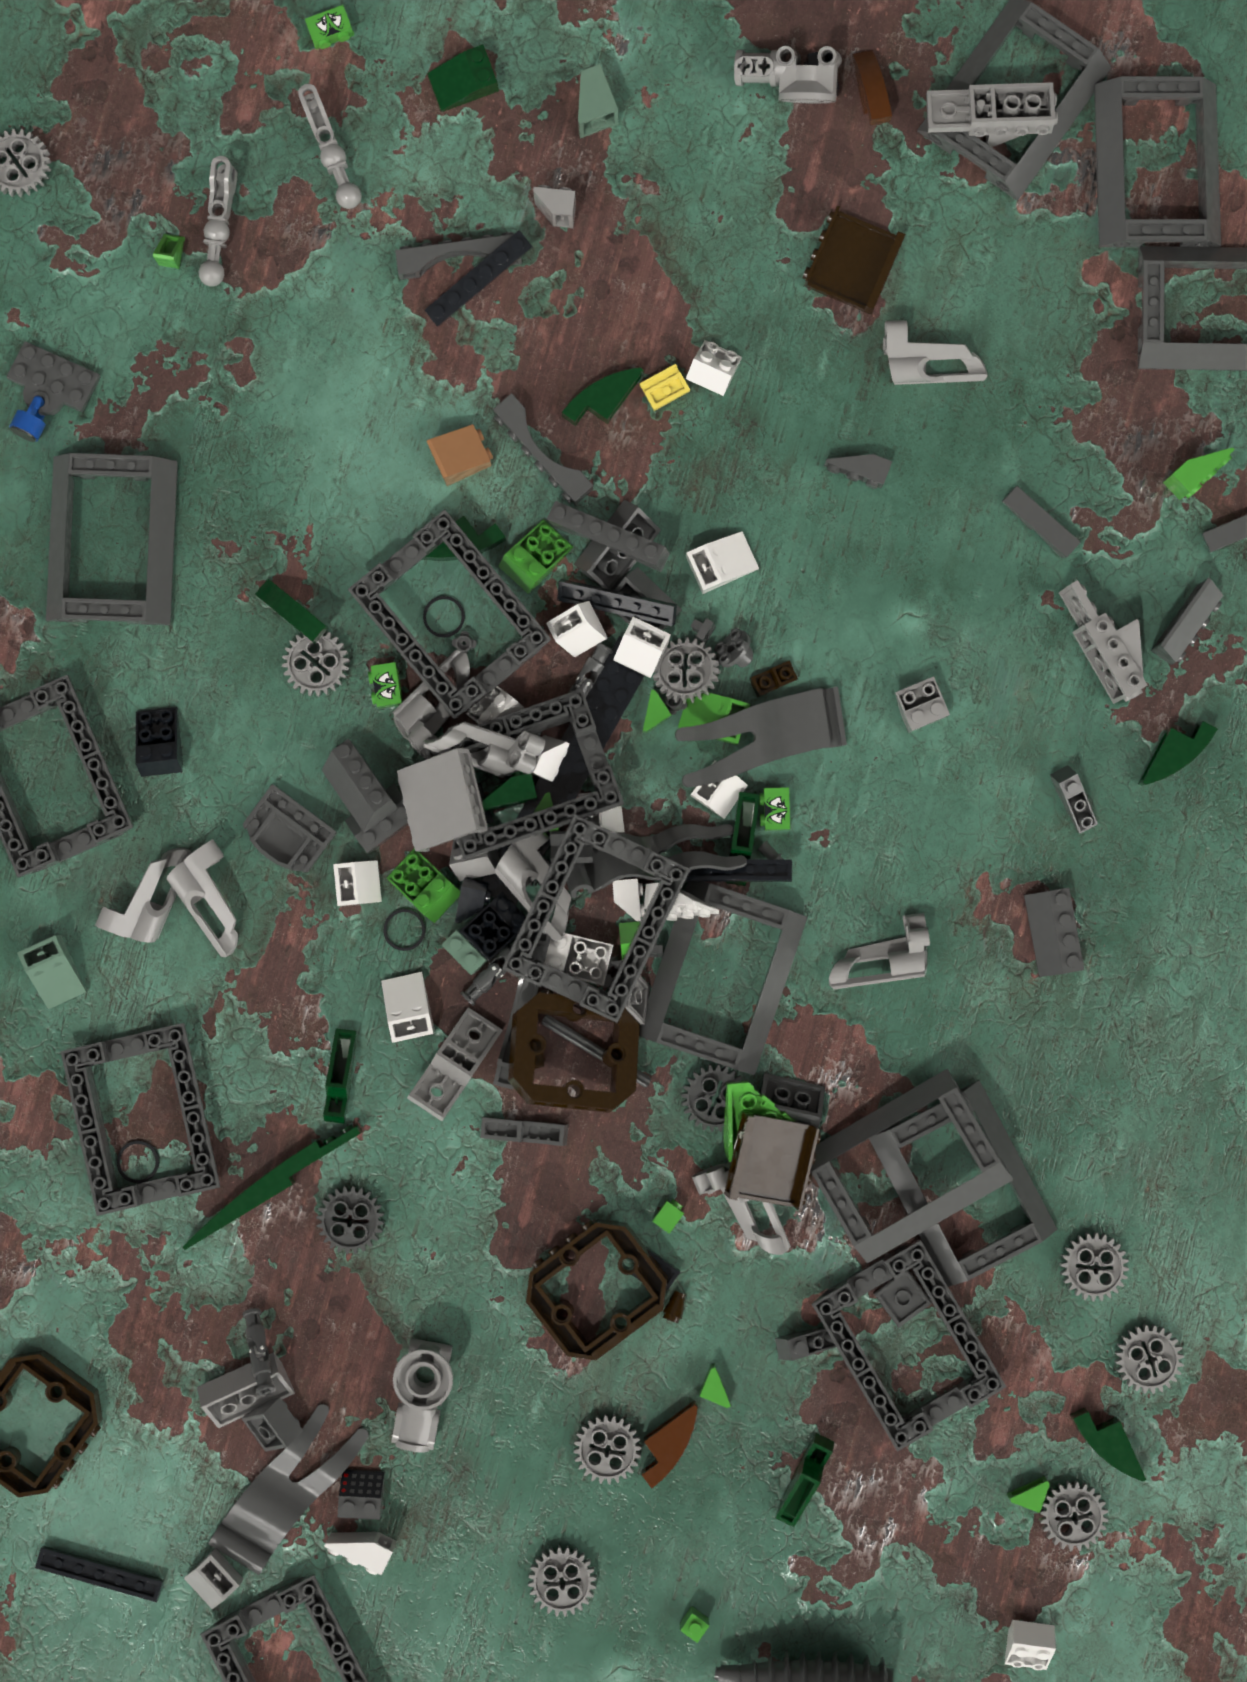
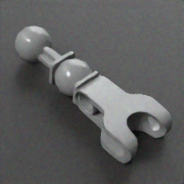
(332, 155)
(216, 230)

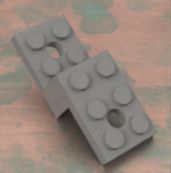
(454, 1064)

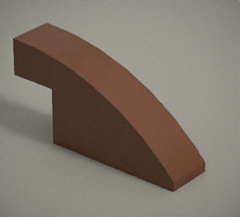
(872, 87)
(669, 1443)

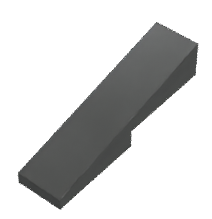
(1041, 522)
(1226, 534)
(524, 1131)

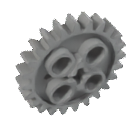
(32, 152)
(705, 670)
(303, 677)
(1092, 1285)
(1166, 1351)
(603, 1467)
(1075, 1534)
(560, 1561)

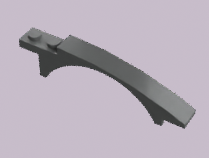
(524, 993)

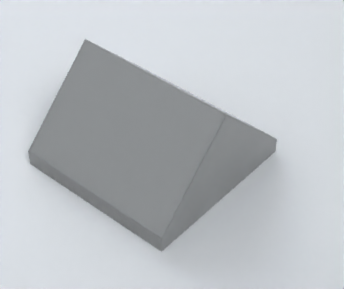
(638, 1000)

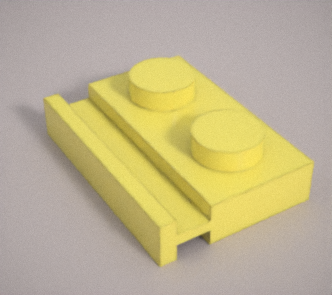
(664, 387)

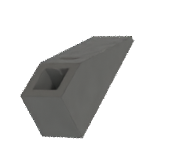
(866, 468)
(1074, 798)
(803, 1343)

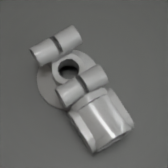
(795, 81)
(418, 1414)

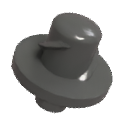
(734, 649)

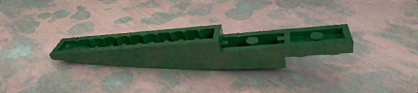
(272, 1183)

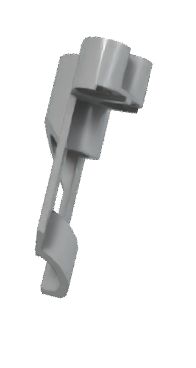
(909, 359)
(416, 715)
(503, 754)
(522, 866)
(194, 883)
(144, 918)
(905, 955)
(715, 1179)

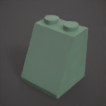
(596, 102)
(464, 951)

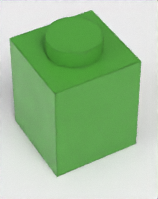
(668, 1215)
(694, 1624)

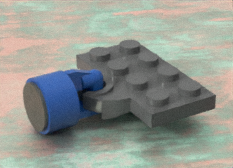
(47, 385)

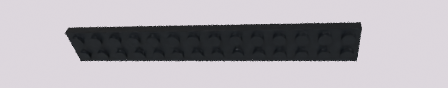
(607, 705)

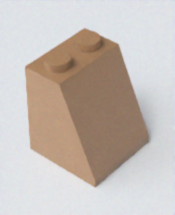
(460, 453)

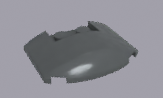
(287, 831)

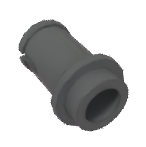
(768, 851)

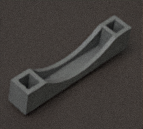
(417, 260)
(570, 481)
(630, 544)

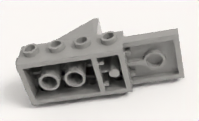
(994, 110)
(1118, 648)

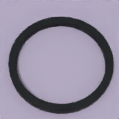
(440, 598)
(385, 930)
(156, 1160)

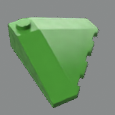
(744, 1098)

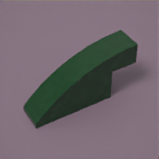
(603, 396)
(485, 541)
(291, 611)
(1176, 752)
(744, 827)
(339, 1076)
(1109, 1443)
(805, 1480)

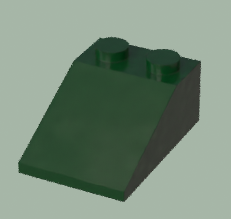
(463, 79)
(513, 791)

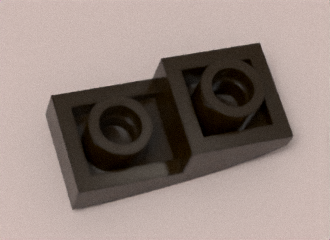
(773, 679)

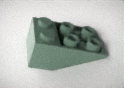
(52, 971)

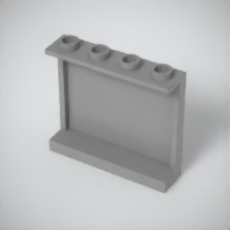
(441, 799)

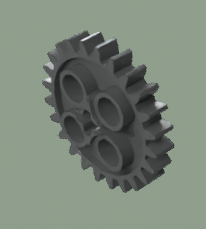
(696, 1091)
(351, 1200)

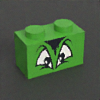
(329, 27)
(386, 685)
(775, 809)

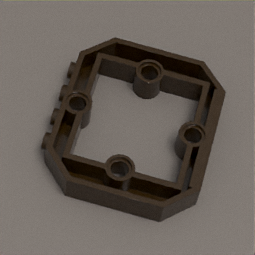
(523, 1057)
(562, 1328)
(77, 1392)

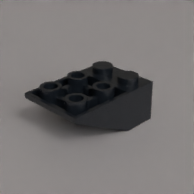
(158, 742)
(494, 926)

